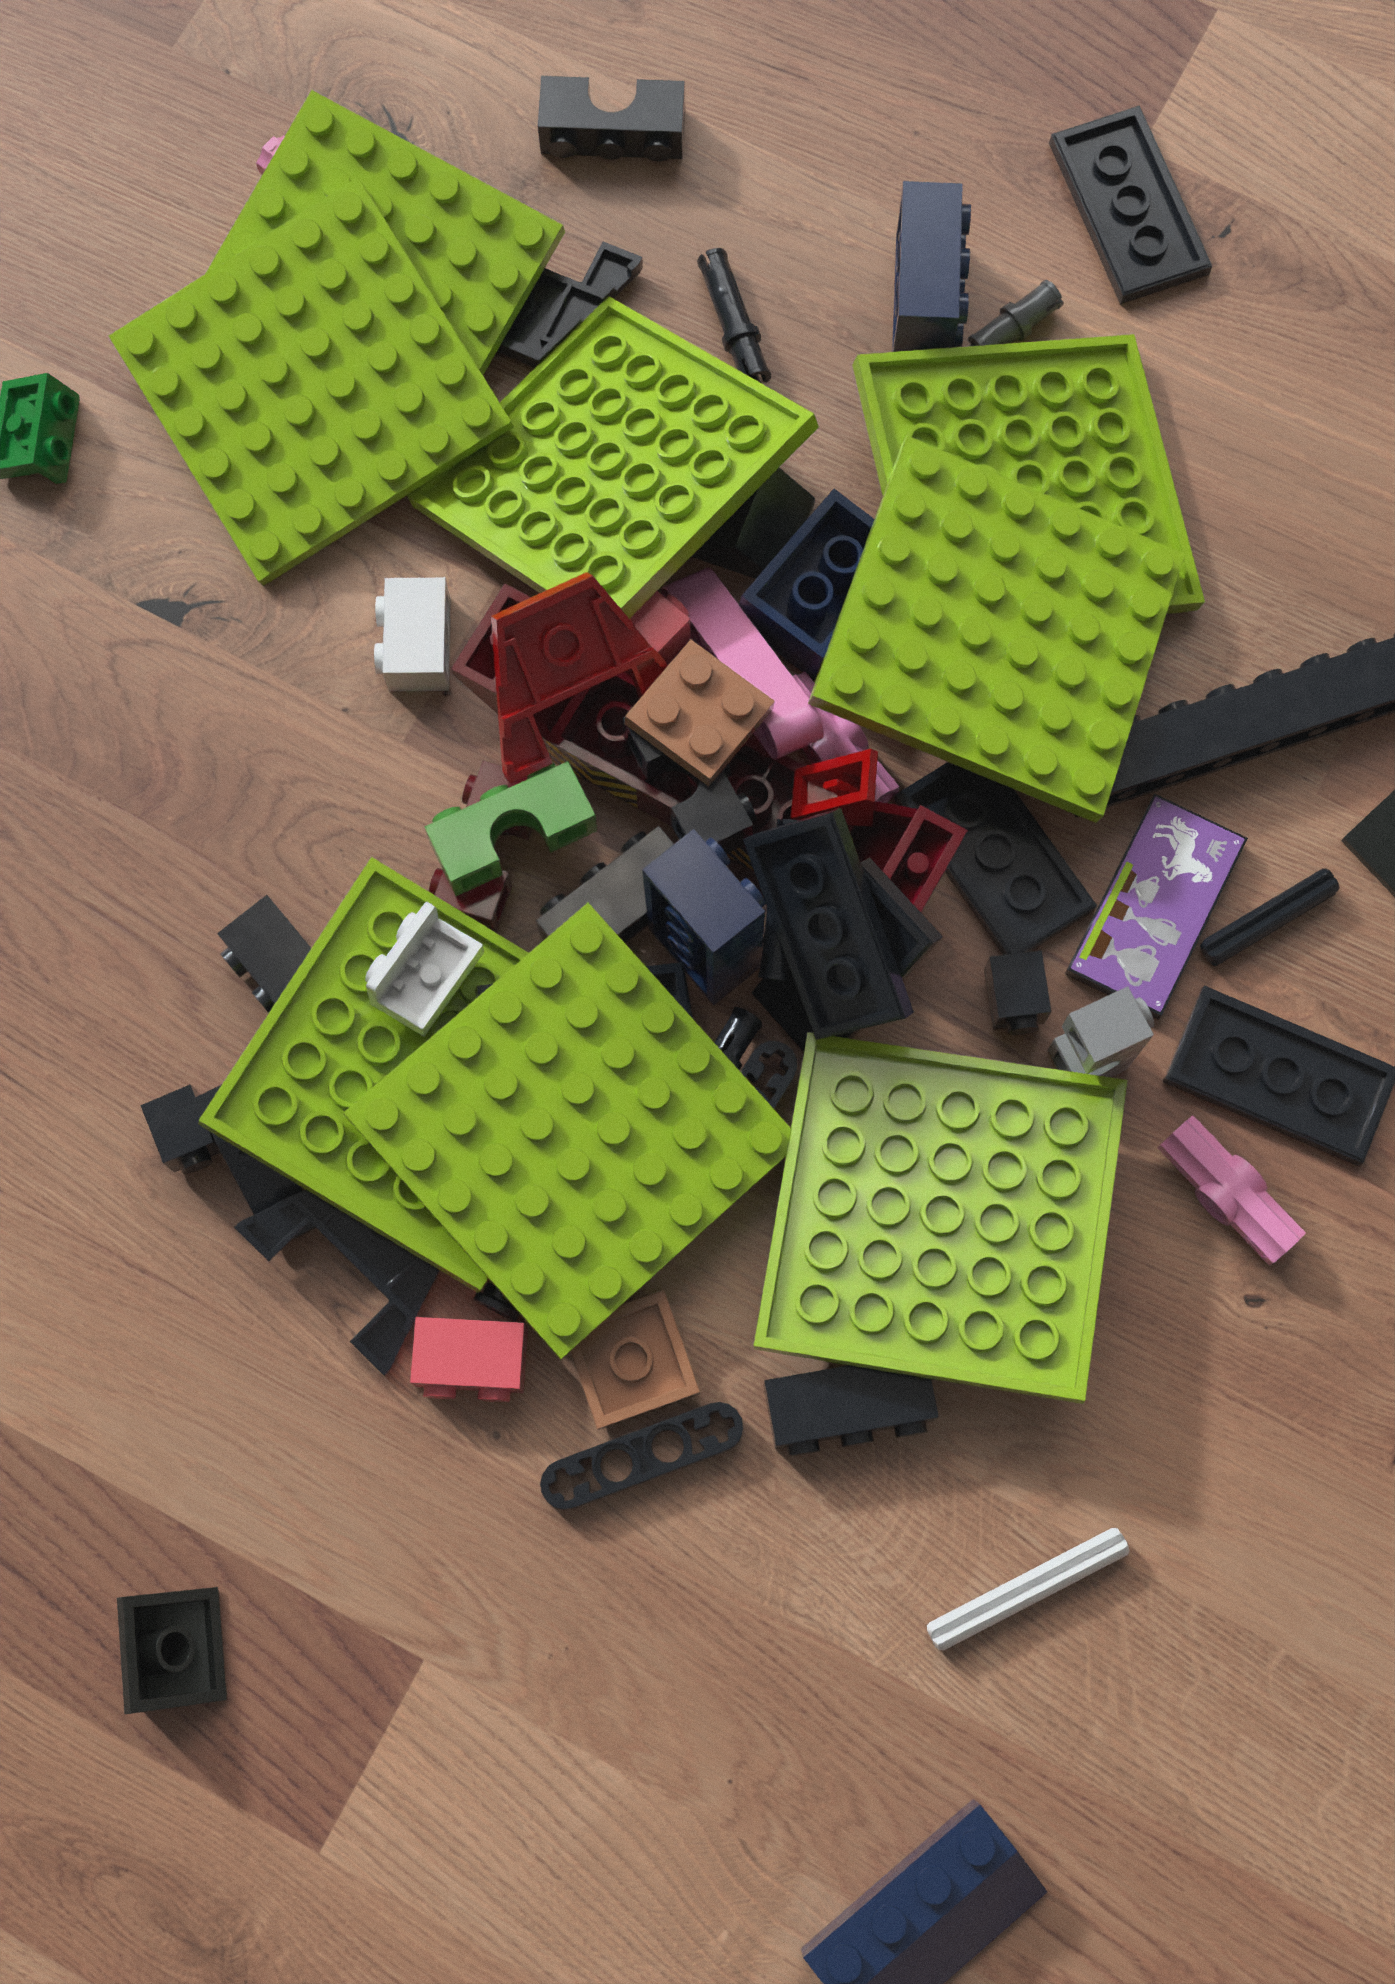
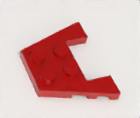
(556, 650)

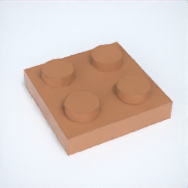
(699, 712)
(634, 1362)

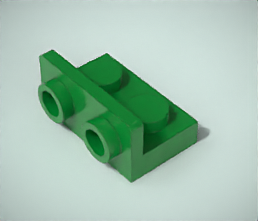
(37, 427)

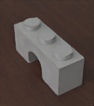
(1104, 1035)

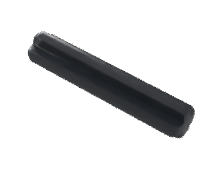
(1269, 916)

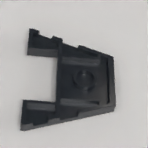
(561, 304)
(389, 1267)

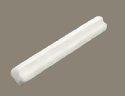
(1027, 1589)

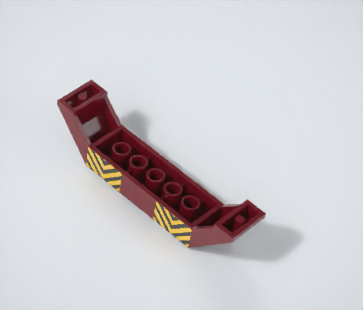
(588, 732)

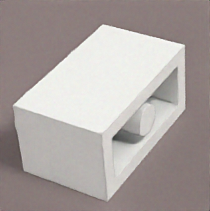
(414, 634)

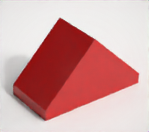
(837, 783)

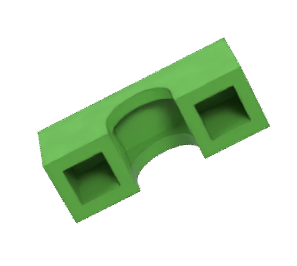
(546, 801)

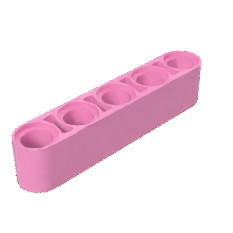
(731, 637)

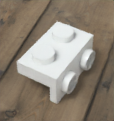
(421, 969)

